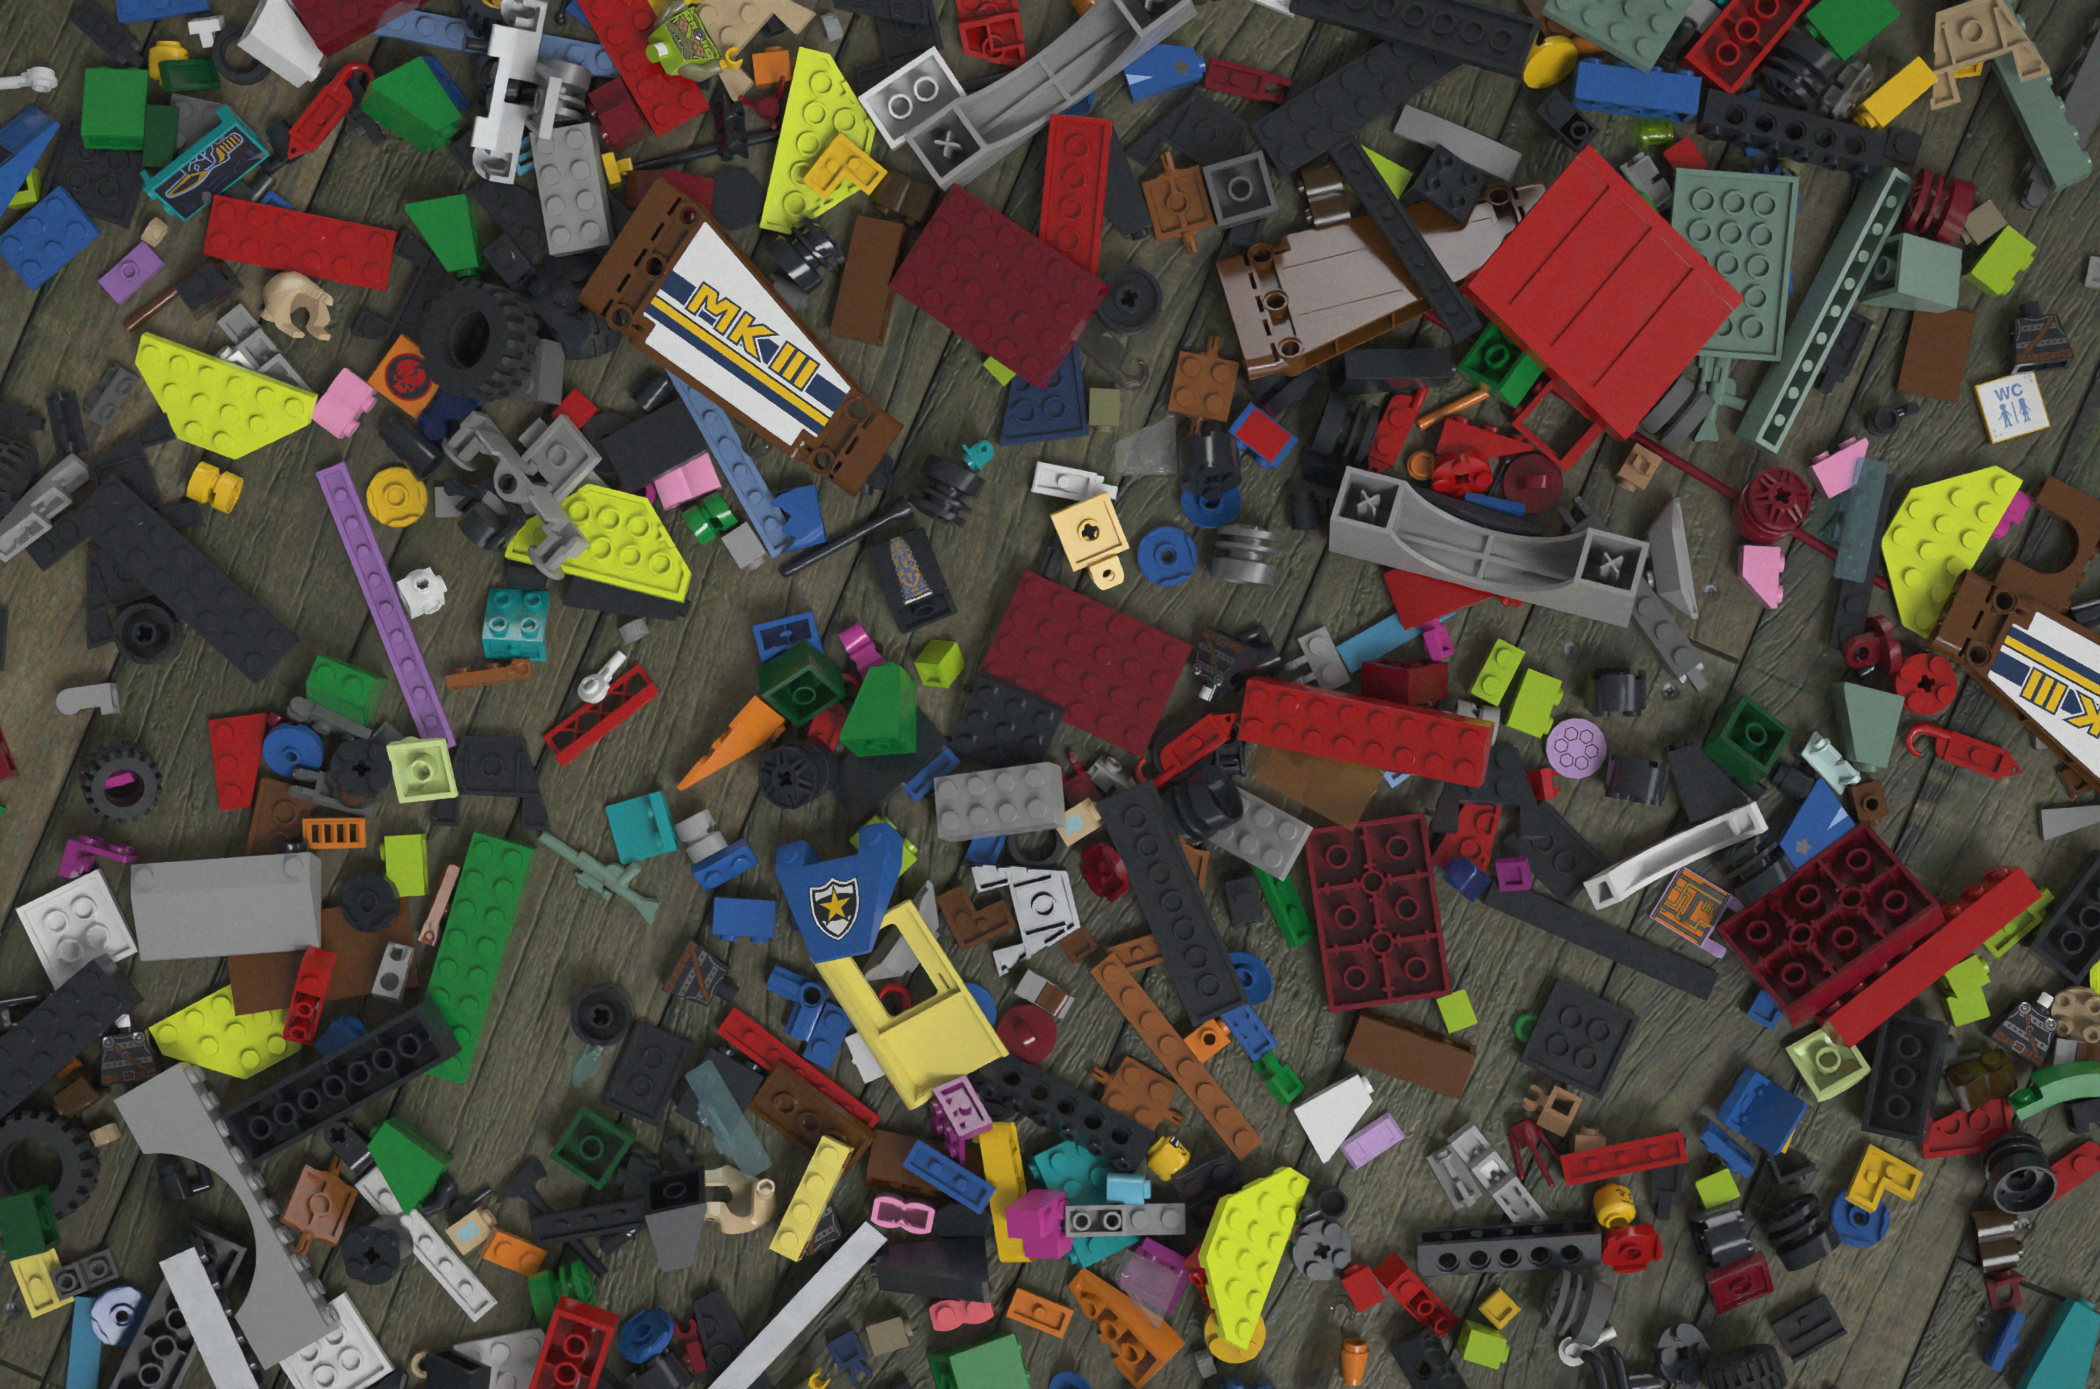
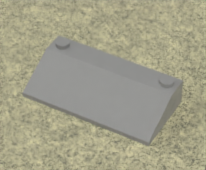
(227, 906)

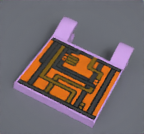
(1694, 908)

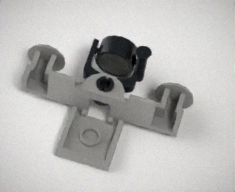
(499, 76)
(561, 458)

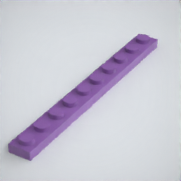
(385, 604)

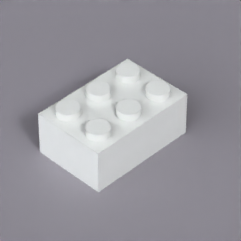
(911, 96)

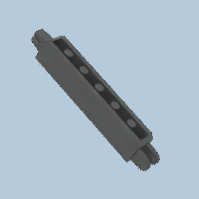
(2082, 107)
(1650, 615)

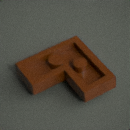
(974, 926)

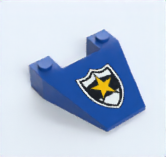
(841, 899)

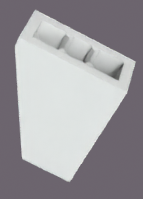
(281, 42)
(1334, 1112)

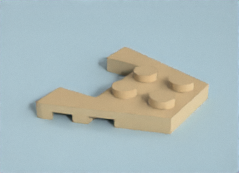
(737, 22)
(1976, 34)

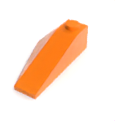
(747, 731)
(1137, 1346)

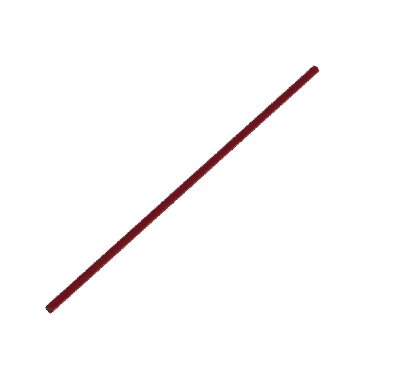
(1694, 472)

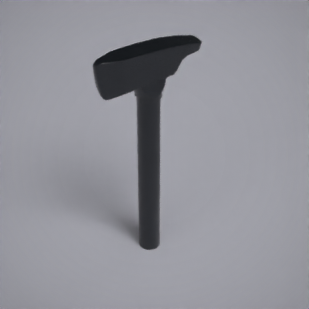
(523, 1187)

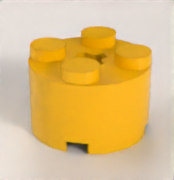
(1226, 1351)

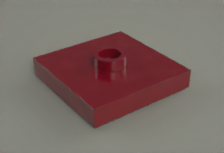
(1739, 1282)

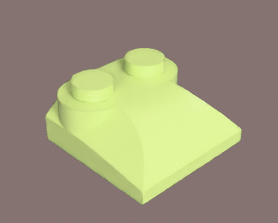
(422, 769)
(1827, 1066)

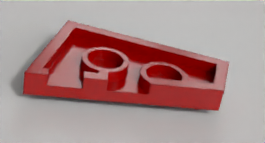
(237, 757)
(1474, 839)
(1968, 1131)

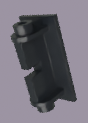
(730, 117)
(66, 423)

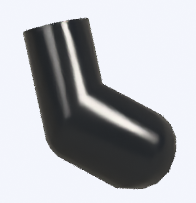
(445, 1197)

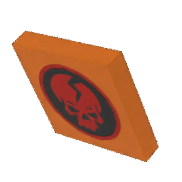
(404, 378)

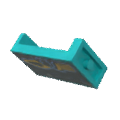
(207, 167)

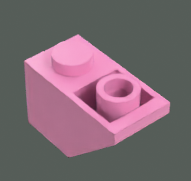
(1836, 471)
(1759, 572)

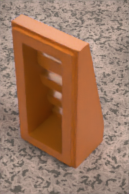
(359, 822)

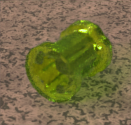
(1655, 133)

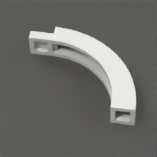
(1673, 853)

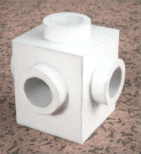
(422, 592)

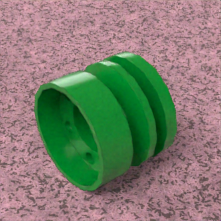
(547, 1290)

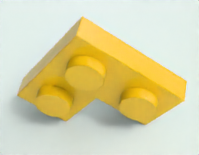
(841, 161)
(1879, 1172)

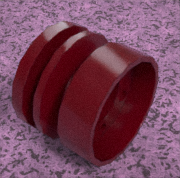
(1942, 207)
(1771, 506)

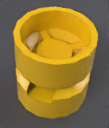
(217, 488)

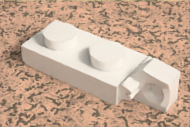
(1069, 483)

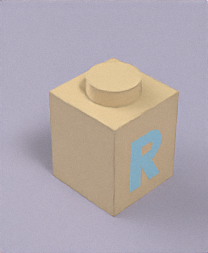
(1080, 821)
(471, 1229)

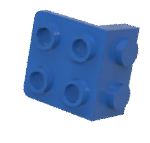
(1761, 1111)

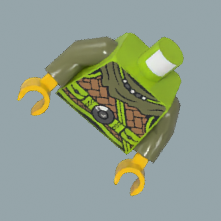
(685, 44)

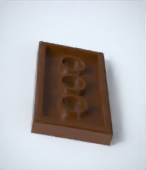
(807, 1114)

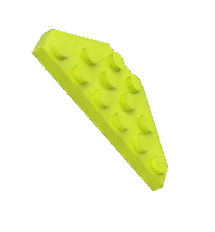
(814, 115)
(219, 401)
(1940, 535)
(625, 545)
(220, 1041)
(1246, 1248)

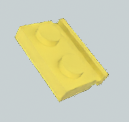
(36, 1283)

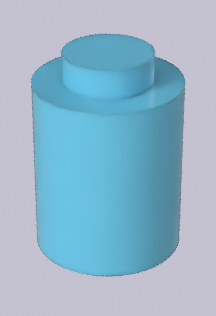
(1127, 1188)

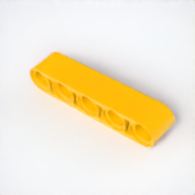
(1005, 1172)

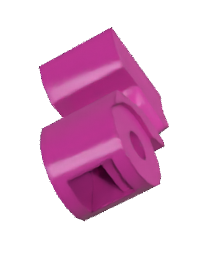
(860, 648)

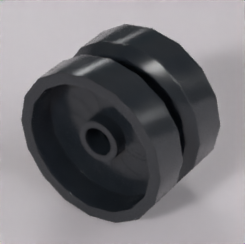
(1147, 297)
(1286, 389)

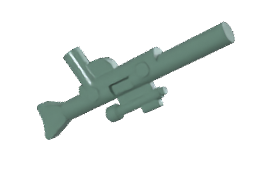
(1721, 390)
(597, 875)

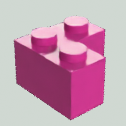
(1040, 1222)

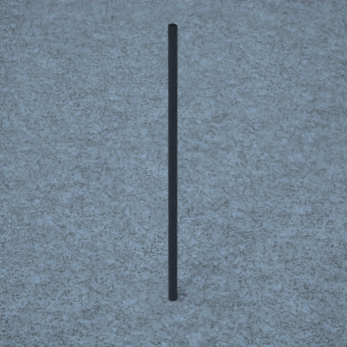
(772, 135)

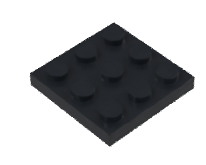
(99, 180)
(1006, 724)
(1578, 1038)

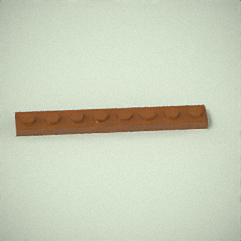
(1175, 1056)

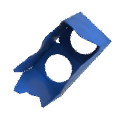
(802, 516)

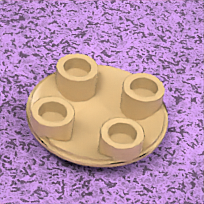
(2077, 1013)

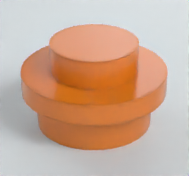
(1420, 464)

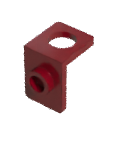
(2001, 1278)

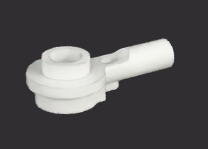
(39, 78)
(595, 686)
(1570, 1350)

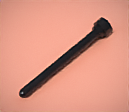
(898, 511)

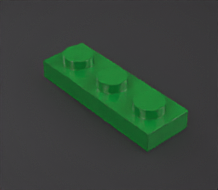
(1286, 908)

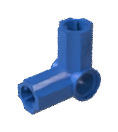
(794, 987)

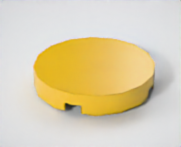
(1550, 62)
(396, 497)

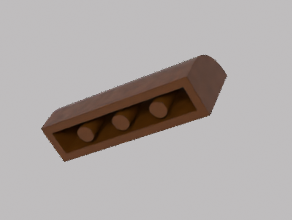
(864, 293)
(1410, 1052)
(888, 1155)

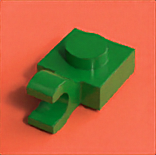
(1281, 1080)

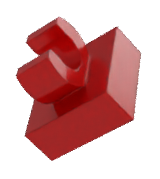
(1542, 783)

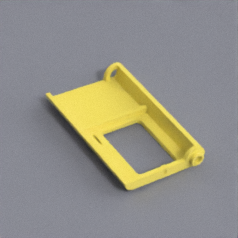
(928, 1041)

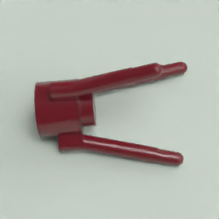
(767, 107)
(1526, 1134)

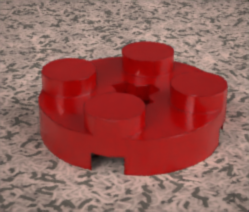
(1448, 465)
(1618, 1241)

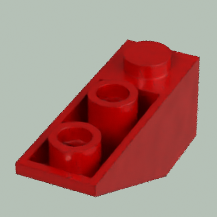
(1459, 435)
(309, 995)
(1414, 1295)

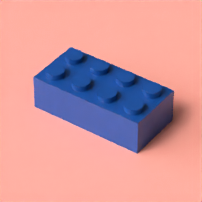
(1634, 93)

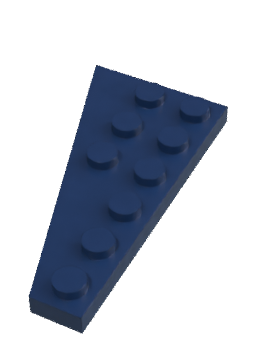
(1050, 413)

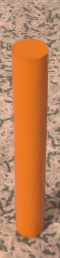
(1451, 409)

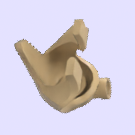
(289, 292)
(751, 1203)

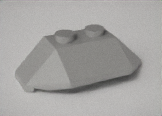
(1669, 561)
(894, 953)

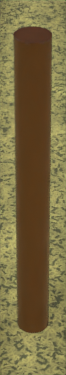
(162, 300)

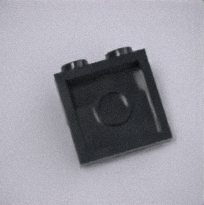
(1205, 1182)

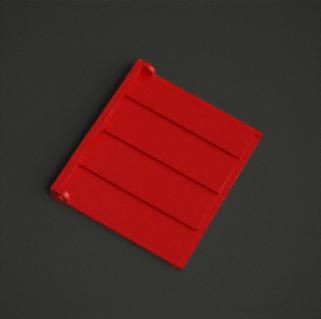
(1602, 293)

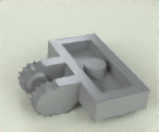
(1322, 659)

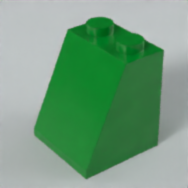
(413, 106)
(452, 232)
(345, 689)
(883, 713)
(407, 1161)
(981, 1364)

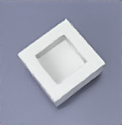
(207, 28)

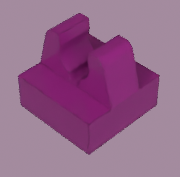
(1513, 873)

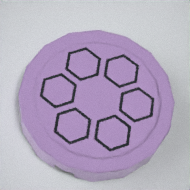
(1575, 748)

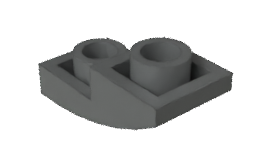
(85, 1274)

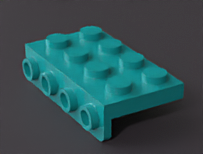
(1085, 1182)

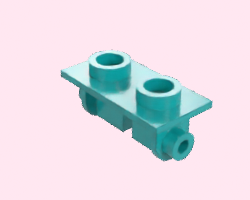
(978, 455)

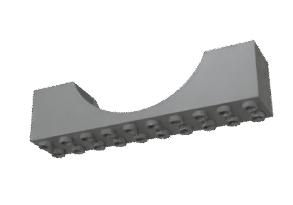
(994, 121)
(1577, 573)
(284, 1301)

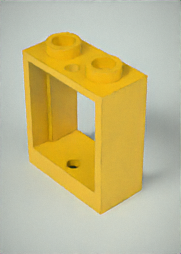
(1894, 95)

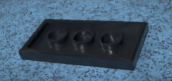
(870, 781)

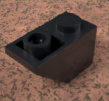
(1564, 122)

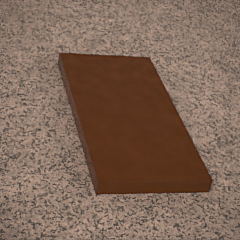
(268, 979)

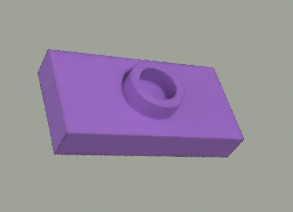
(132, 272)

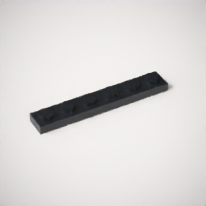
(1855, 597)

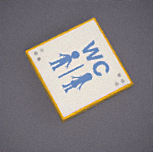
(2011, 407)

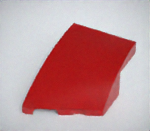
(992, 31)
(1426, 598)

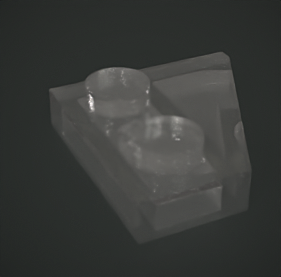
(1149, 451)
(1147, 1285)

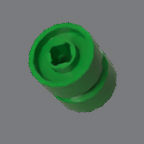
(709, 517)

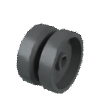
(1677, 413)

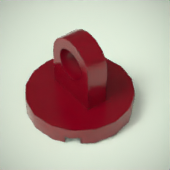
(1534, 482)
(1878, 647)
(1104, 871)
(1028, 1032)

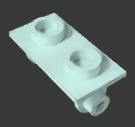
(1829, 764)

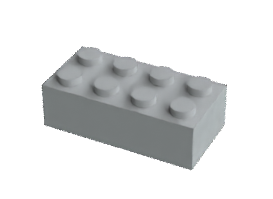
(573, 190)
(999, 802)

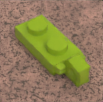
(2019, 926)

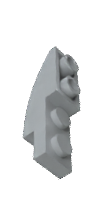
(1124, 1219)

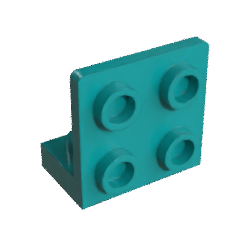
(516, 624)
(642, 827)

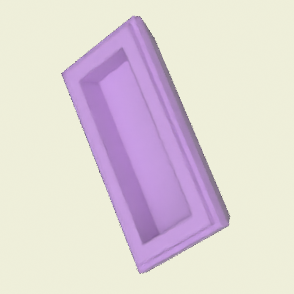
(1371, 1140)

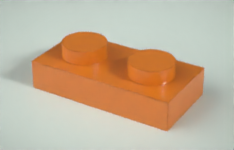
(513, 1252)
(1039, 1312)

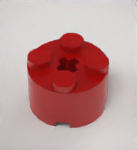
(1939, 686)

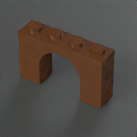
(2082, 521)

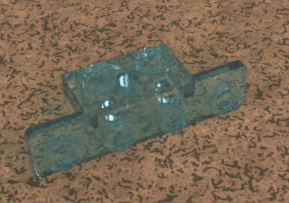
(1858, 519)
(727, 1120)

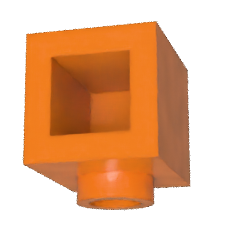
(772, 65)
(1207, 1039)

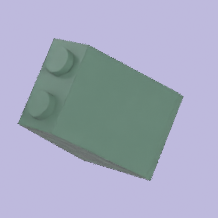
(1914, 275)
(1866, 724)

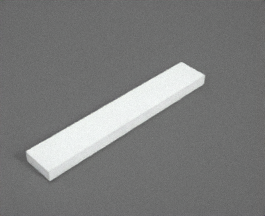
(431, 1248)

